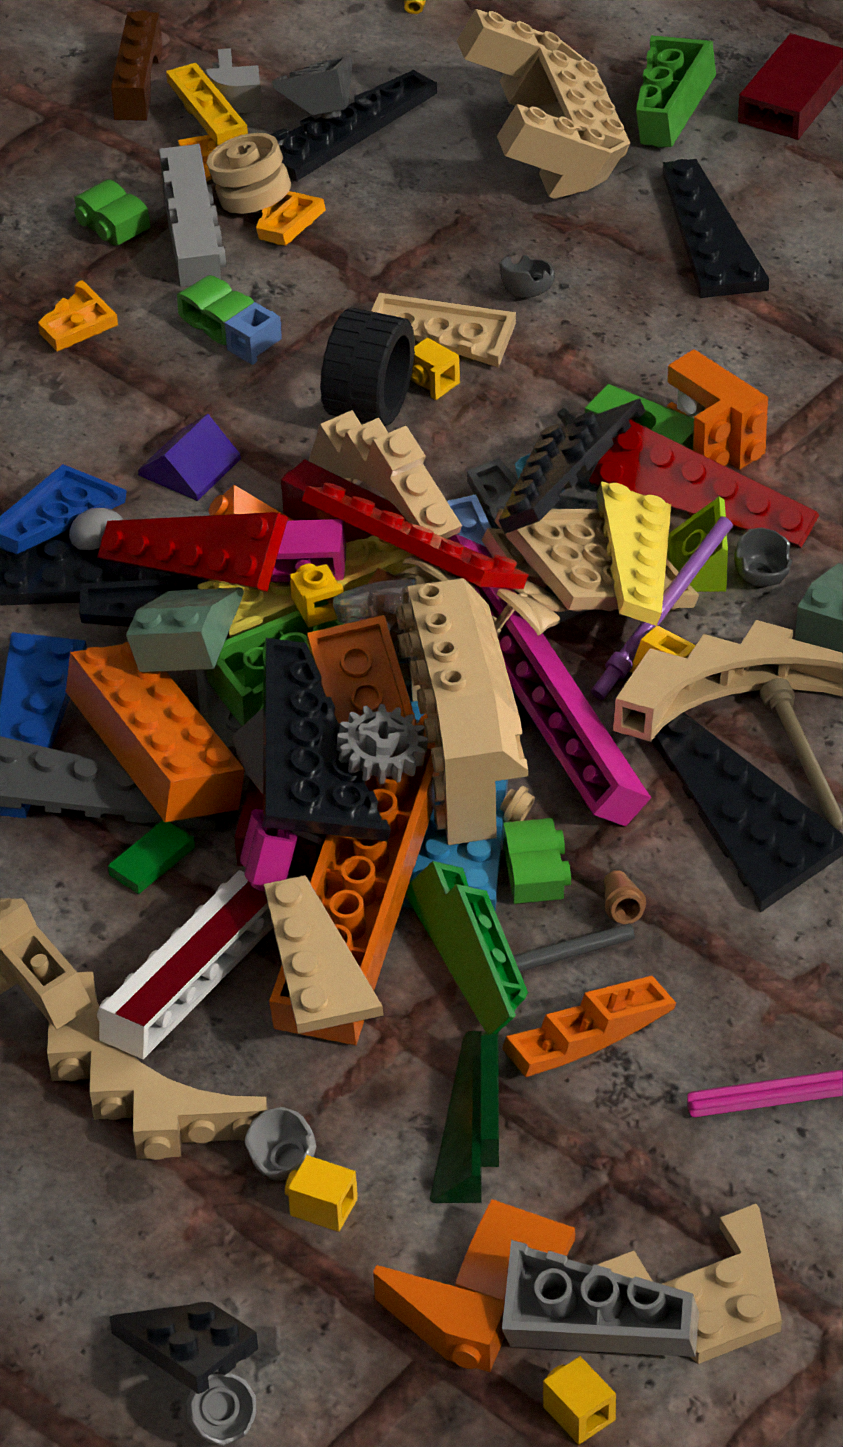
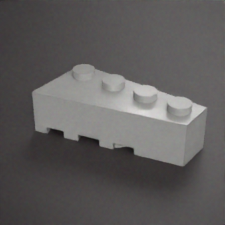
(191, 214)
(592, 1309)

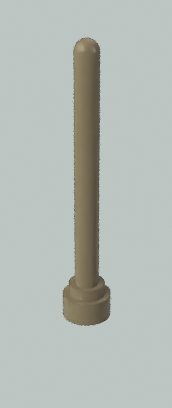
(779, 699)

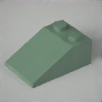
(821, 611)
(183, 629)

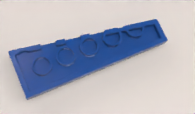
(35, 692)

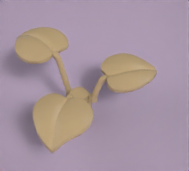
(532, 602)

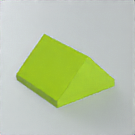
(687, 538)

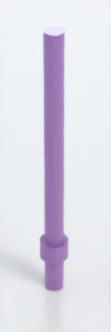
(621, 662)

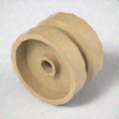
(248, 173)

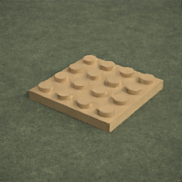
(573, 559)

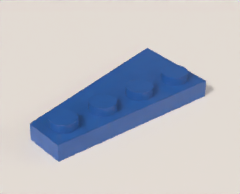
(54, 506)

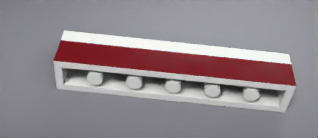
(185, 968)

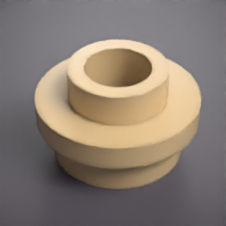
(517, 804)

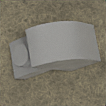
(236, 84)

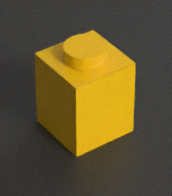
(321, 1193)
(579, 1399)

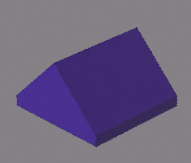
(192, 459)

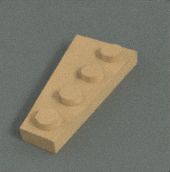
(460, 328)
(317, 964)

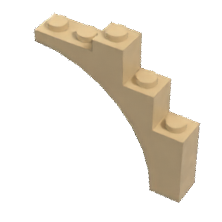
(388, 464)
(716, 668)
(123, 1087)

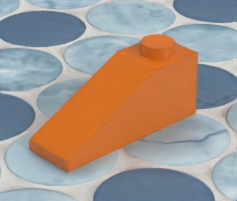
(450, 1319)

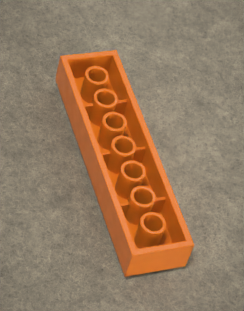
(366, 885)

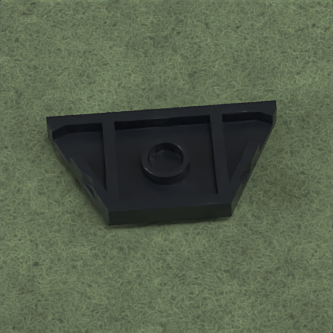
(187, 1340)

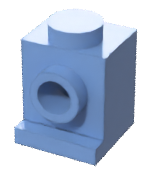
(252, 332)

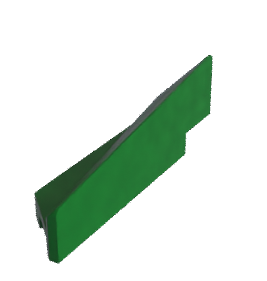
(470, 942)

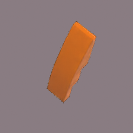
(598, 1022)

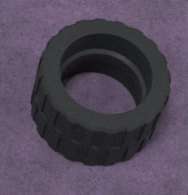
(367, 365)

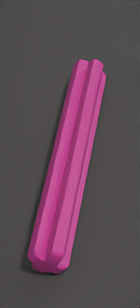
(765, 1093)

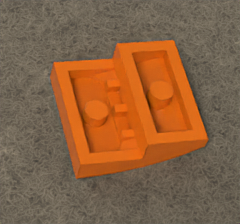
(488, 1254)

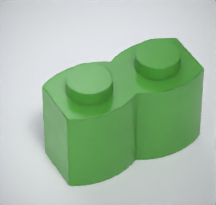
(111, 212)
(210, 305)
(535, 861)

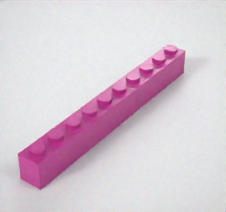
(564, 714)

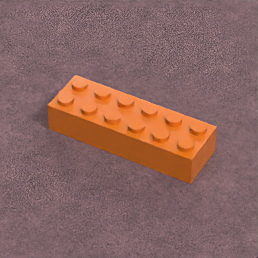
(155, 734)

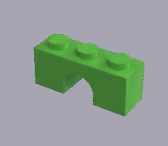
(656, 418)

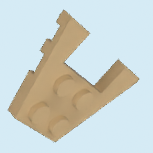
(732, 1295)

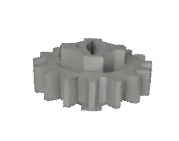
(381, 744)

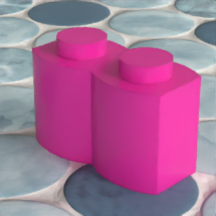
(266, 852)

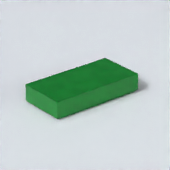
(151, 856)

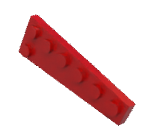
(690, 481)
(416, 539)
(211, 547)

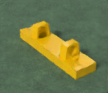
(206, 103)

